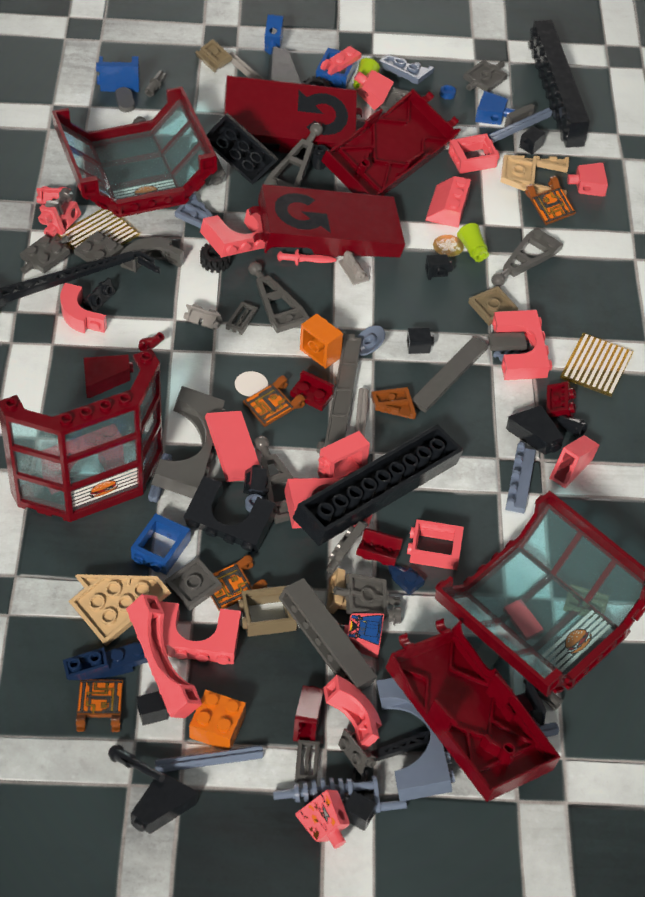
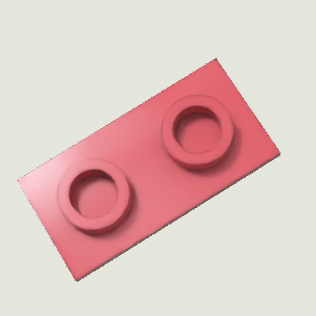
(46, 193)

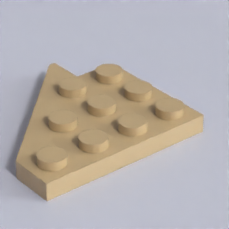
(106, 598)

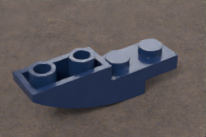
(103, 663)

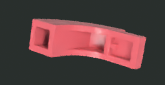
(75, 315)
(357, 708)

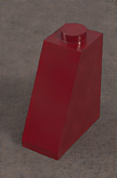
(106, 373)
(308, 713)

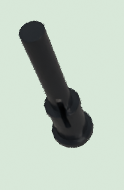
(118, 754)

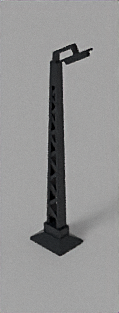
(50, 280)
(529, 699)

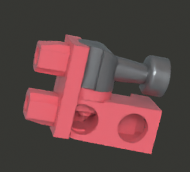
(59, 214)

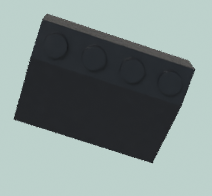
(240, 148)

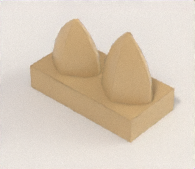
(336, 601)

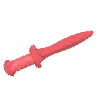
(298, 257)

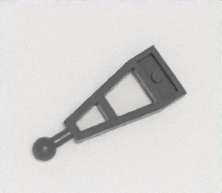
(315, 130)
(537, 238)
(284, 320)
(262, 443)

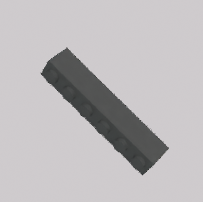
(326, 634)

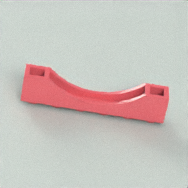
(147, 619)

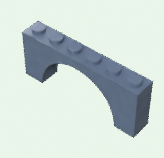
(430, 772)

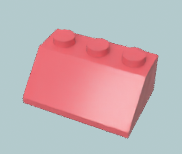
(449, 201)

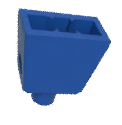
(275, 40)
(492, 109)

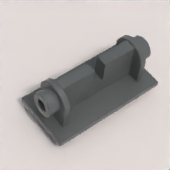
(358, 757)

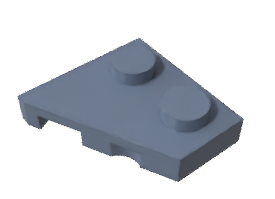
(193, 212)

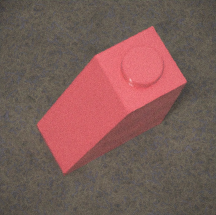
(573, 460)

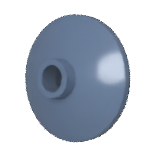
(371, 339)

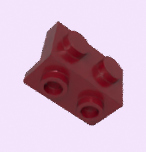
(380, 547)

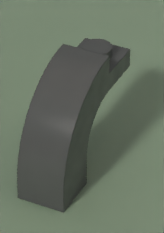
(155, 247)

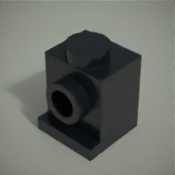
(437, 266)
(256, 480)

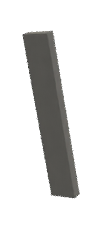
(449, 374)

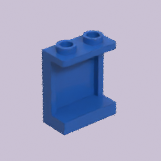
(118, 74)

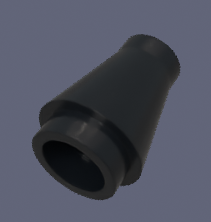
(574, 426)

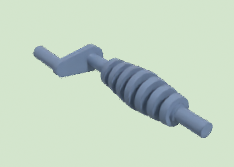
(348, 787)

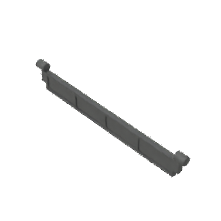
(343, 390)

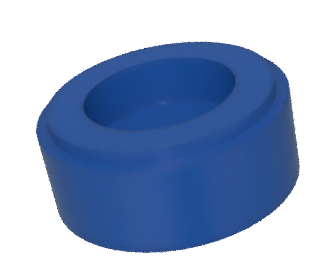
(447, 92)

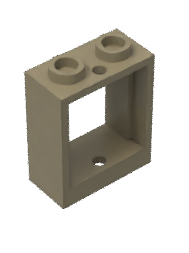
(264, 596)

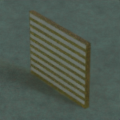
(100, 221)
(597, 364)

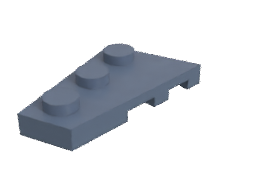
(411, 72)

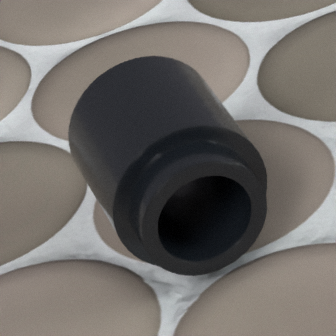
(317, 155)

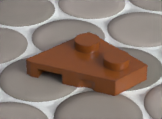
(394, 402)

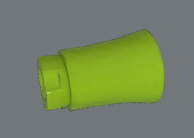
(365, 67)
(473, 241)

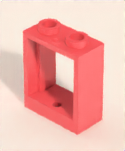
(460, 146)
(343, 456)
(438, 531)

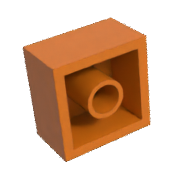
(321, 341)
(217, 720)

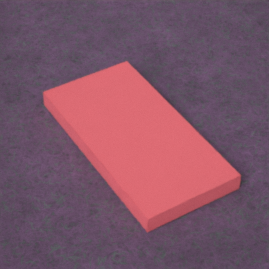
(232, 443)

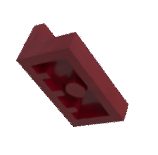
(314, 389)
(561, 400)

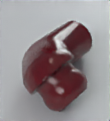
(150, 342)

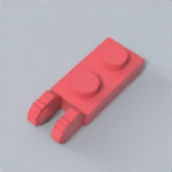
(341, 60)

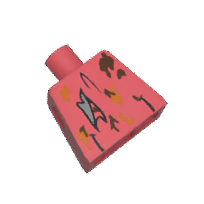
(325, 818)

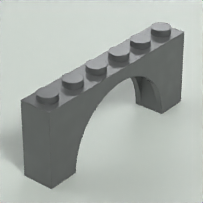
(185, 475)

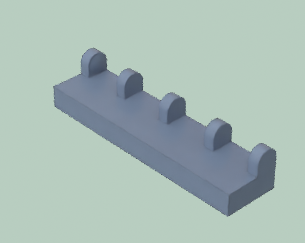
(520, 479)

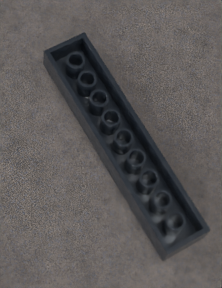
(558, 84)
(377, 484)

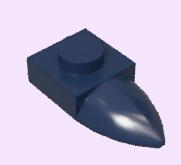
(406, 578)

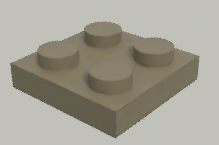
(491, 301)

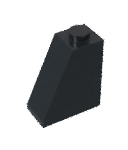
(536, 429)
(162, 804)

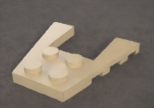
(521, 171)

